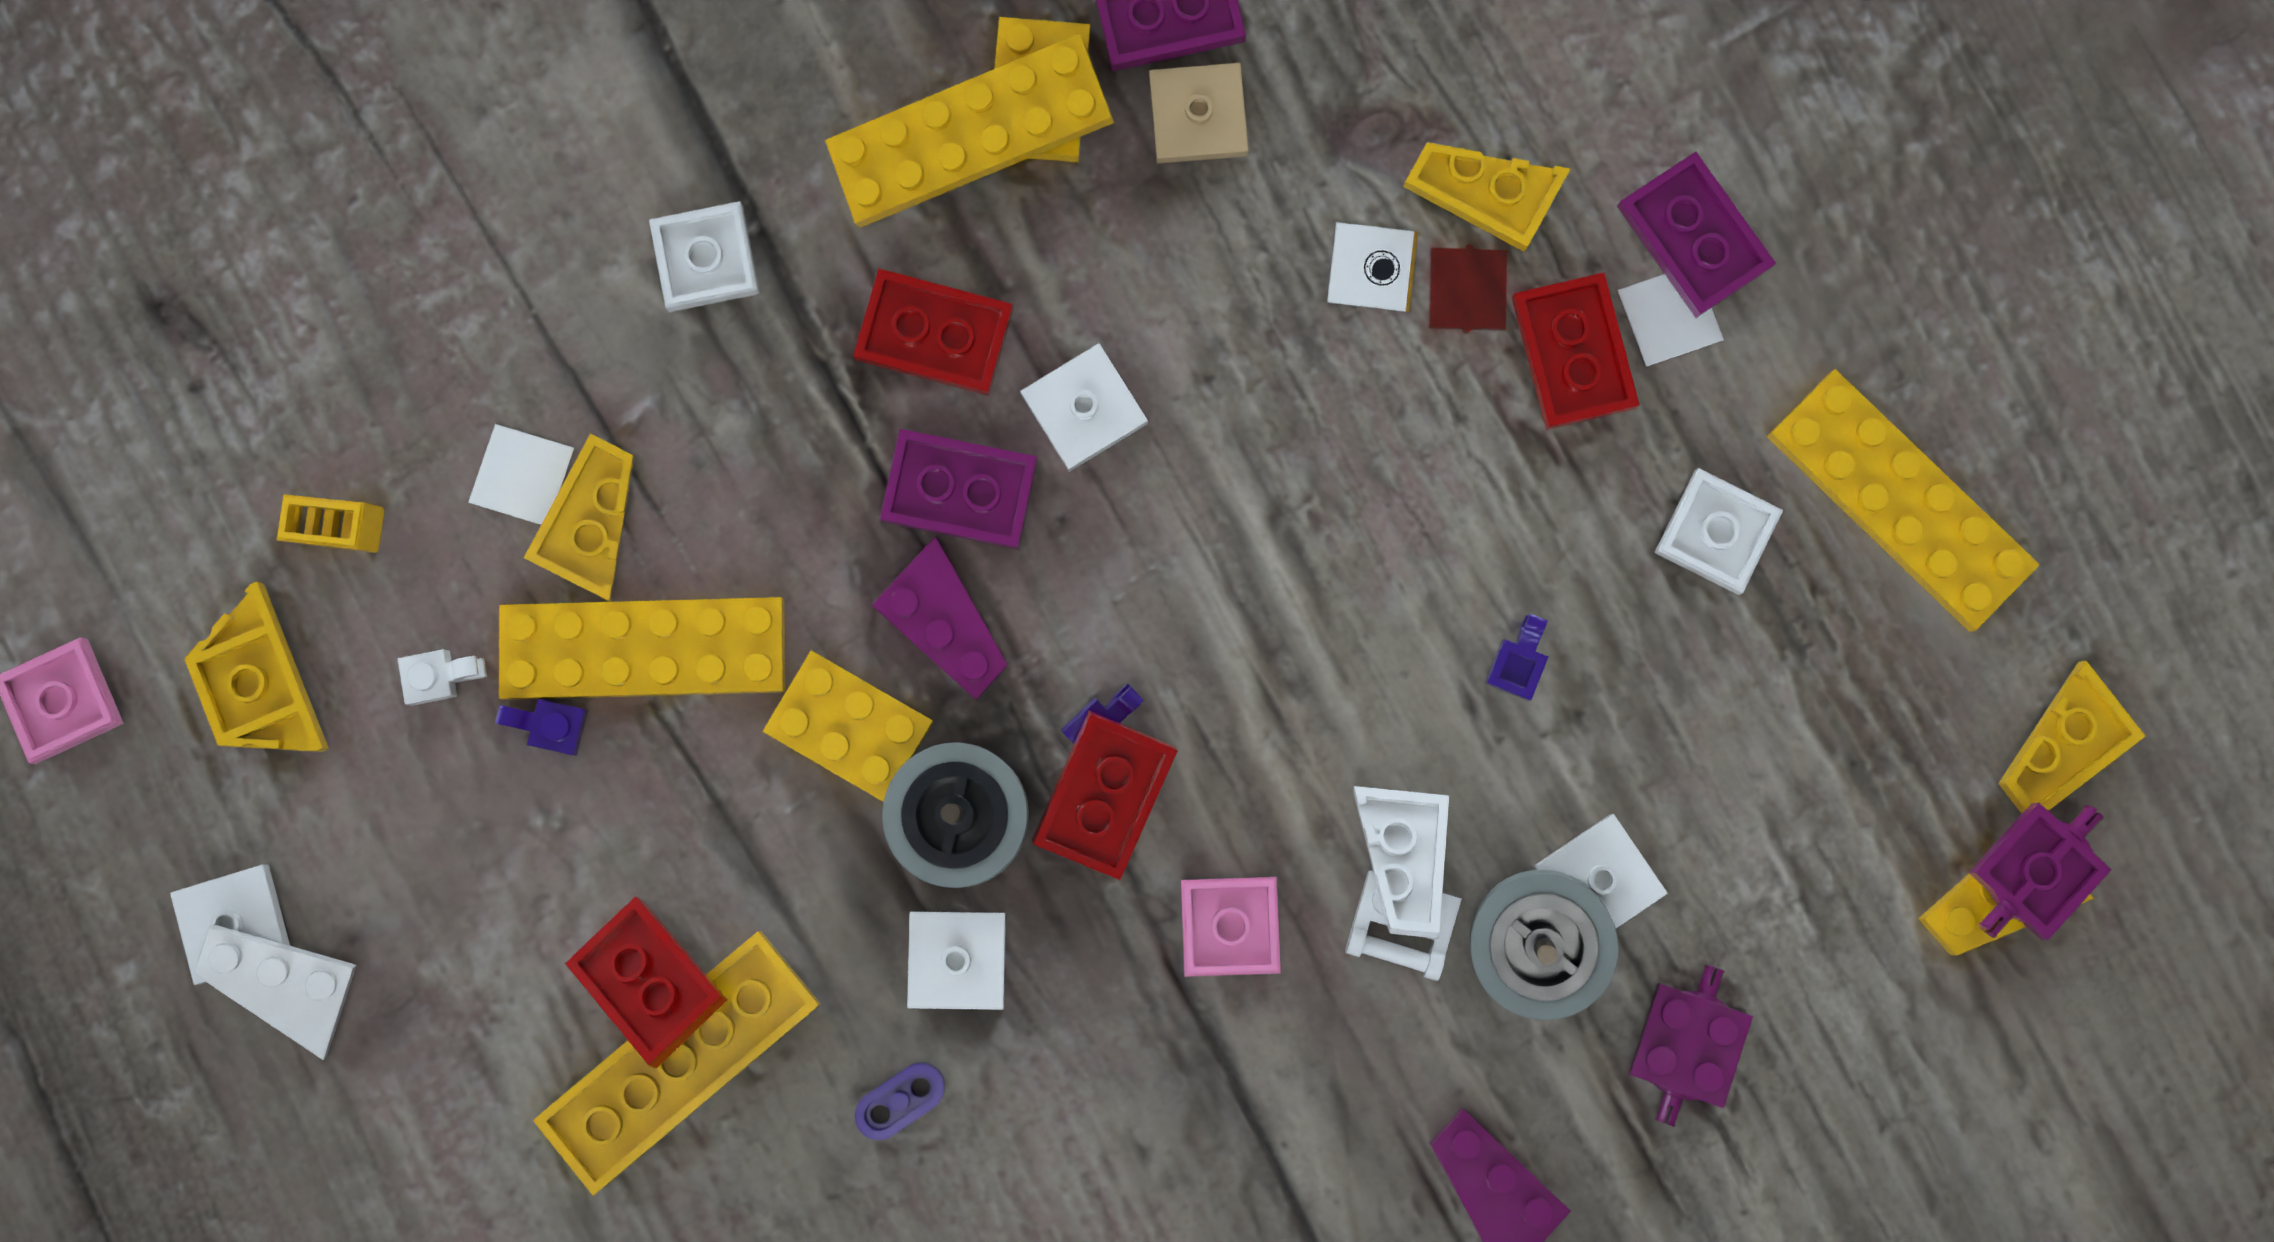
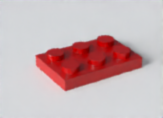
(933, 332)
(1575, 351)
(1104, 795)
(646, 982)

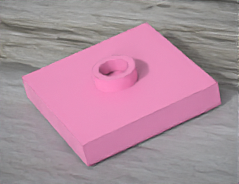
(58, 700)
(1230, 926)

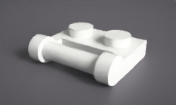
(1371, 909)

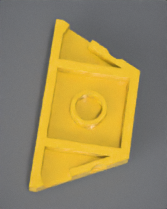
(253, 682)

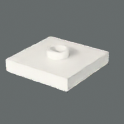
(704, 256)
(1084, 407)
(1718, 531)
(1610, 867)
(235, 901)
(956, 960)

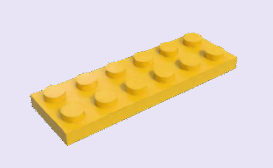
(969, 131)
(1903, 501)
(641, 648)
(631, 1106)

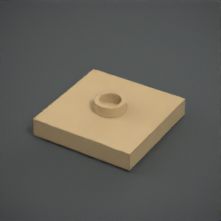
(1198, 113)

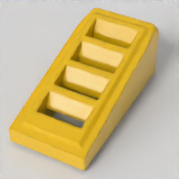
(360, 524)

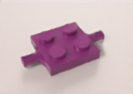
(2040, 871)
(1690, 1045)

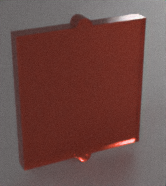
(1467, 289)

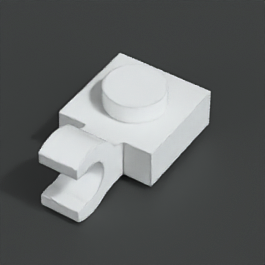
(433, 675)

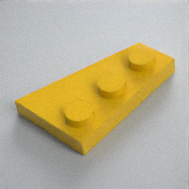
(1487, 191)
(587, 519)
(2071, 742)
(1957, 914)

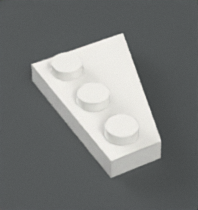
(1407, 855)
(279, 984)

